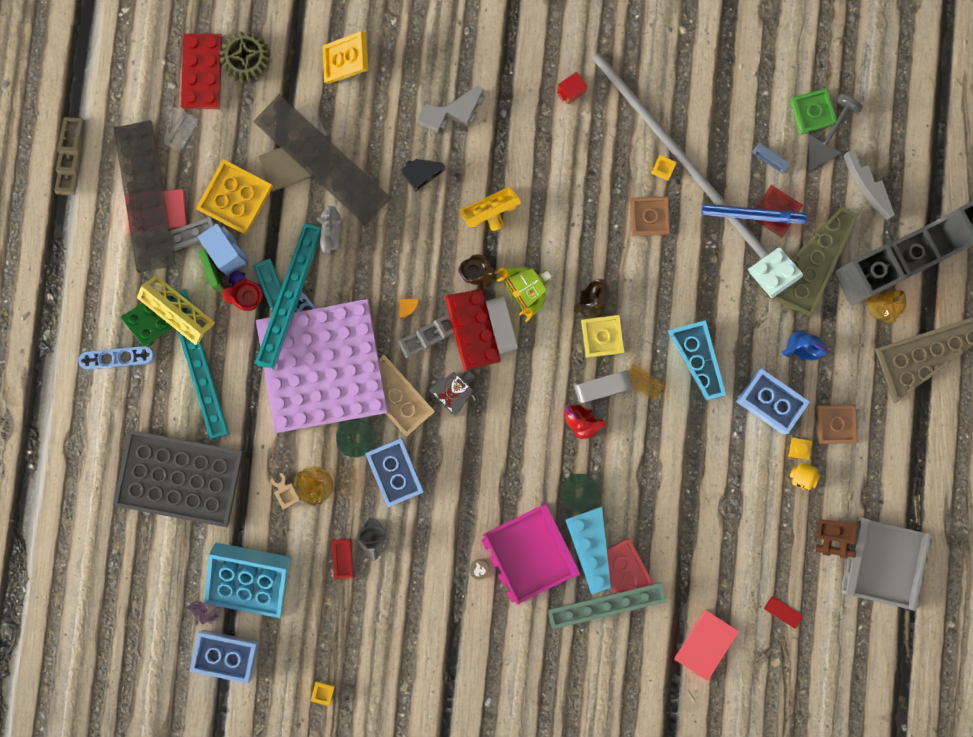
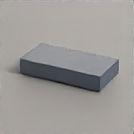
(770, 158)

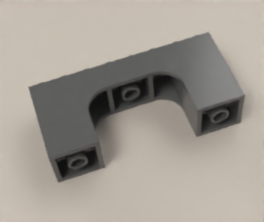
(907, 255)

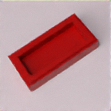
(342, 559)

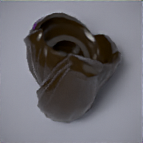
(477, 271)
(593, 299)

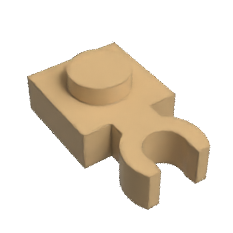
(286, 494)

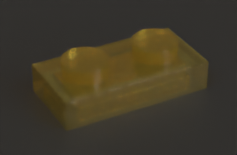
(645, 382)

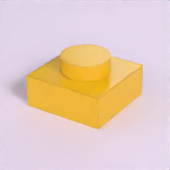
(663, 167)
(800, 448)
(322, 693)

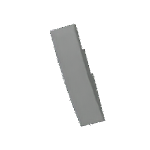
(872, 191)
(426, 336)

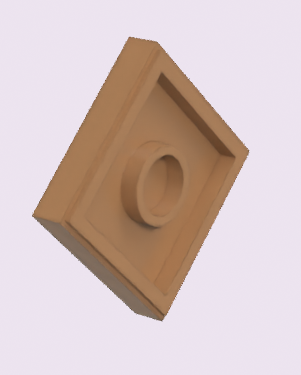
(650, 216)
(836, 424)

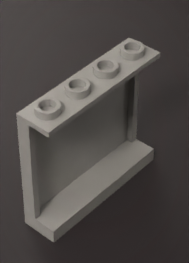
(887, 564)

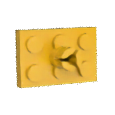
(345, 57)
(490, 209)

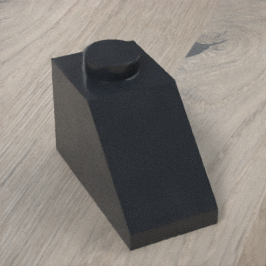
(421, 172)

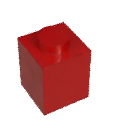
(571, 88)

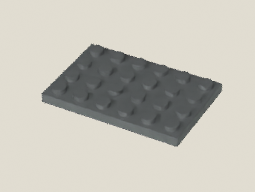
(178, 478)

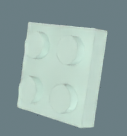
(775, 272)

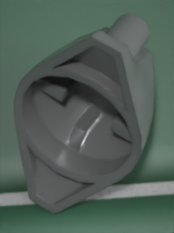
(372, 538)

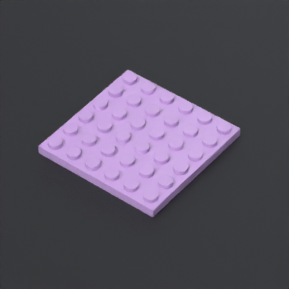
(326, 368)

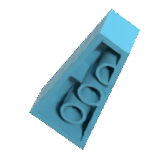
(699, 356)
(590, 545)

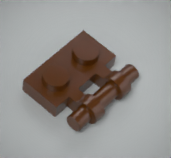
(839, 532)

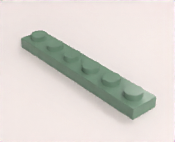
(607, 605)

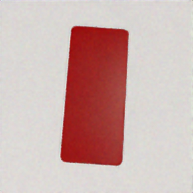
(783, 612)

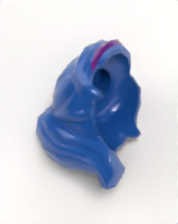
(805, 346)

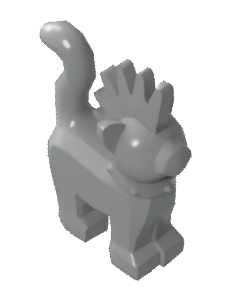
(330, 231)

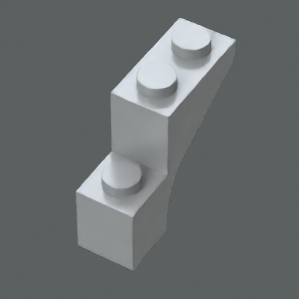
(460, 110)

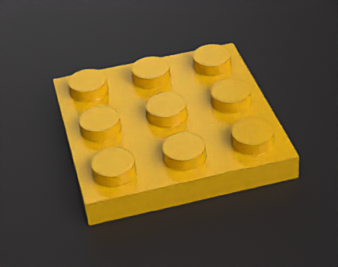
(234, 197)

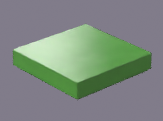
(813, 111)
(211, 271)

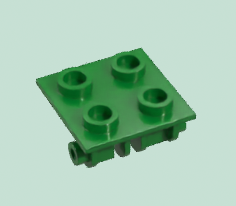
(145, 324)

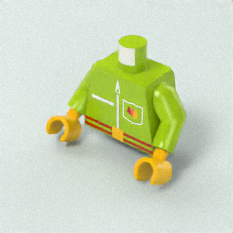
(526, 288)

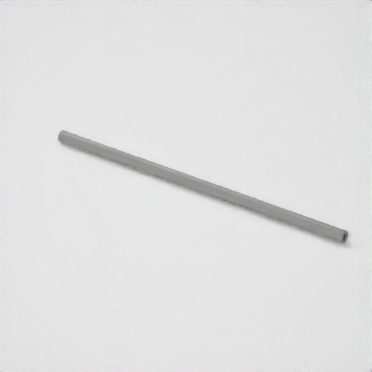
(677, 152)

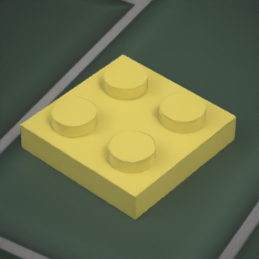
(602, 336)

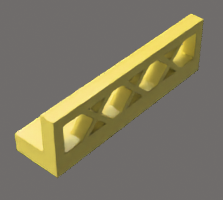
(171, 311)

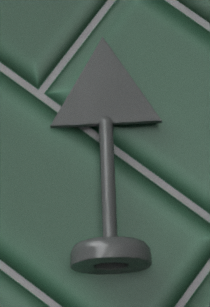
(820, 151)

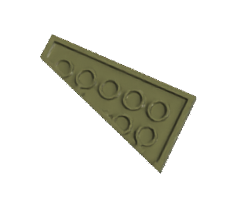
(817, 263)

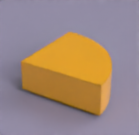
(407, 307)

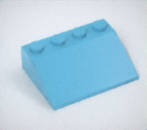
(247, 580)

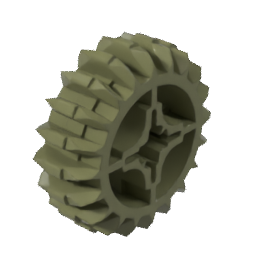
(230, 57)

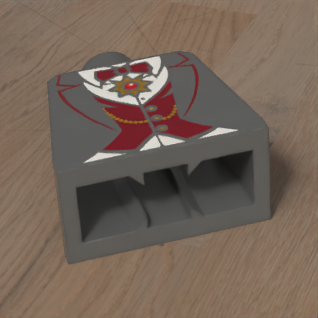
(453, 391)

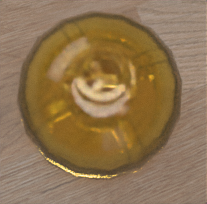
(887, 306)
(314, 485)

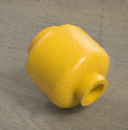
(805, 476)

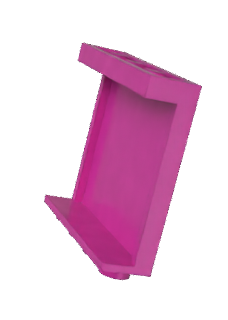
(530, 554)

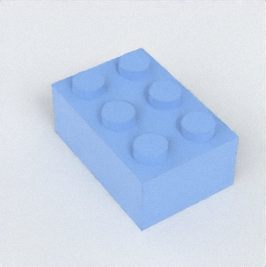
(223, 249)
(772, 401)
(394, 472)
(224, 656)

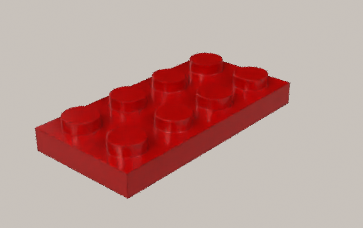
(201, 71)
(472, 329)

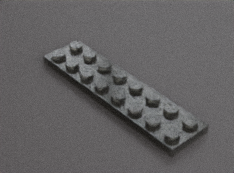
(322, 159)
(144, 196)

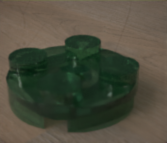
(344, 440)
(589, 489)

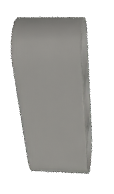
(501, 325)
(603, 387)

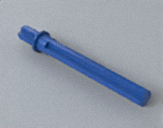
(755, 214)

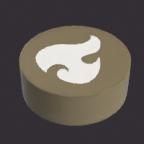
(479, 569)

